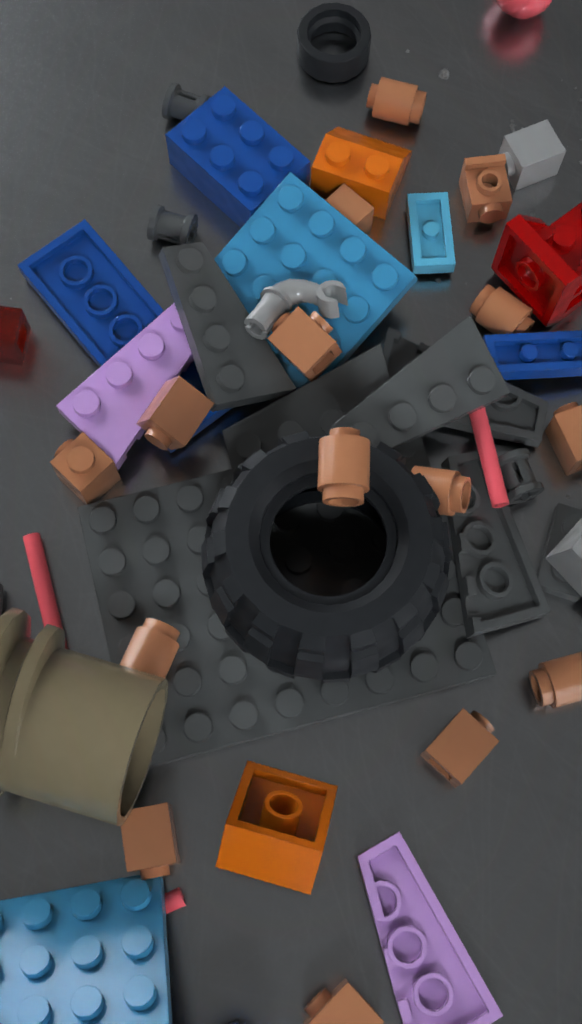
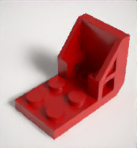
(543, 263)

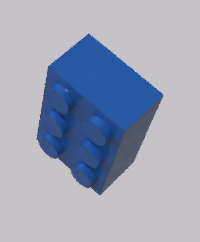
(233, 155)

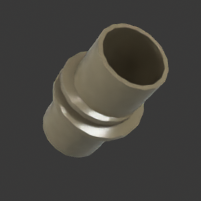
(73, 723)

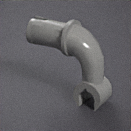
(284, 294)

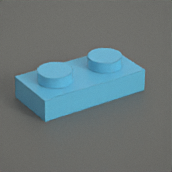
(430, 233)

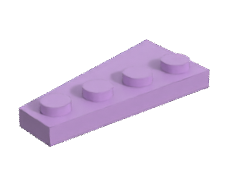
(125, 385)
(422, 951)

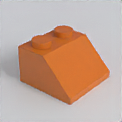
(363, 164)
(277, 827)

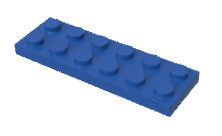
(96, 297)

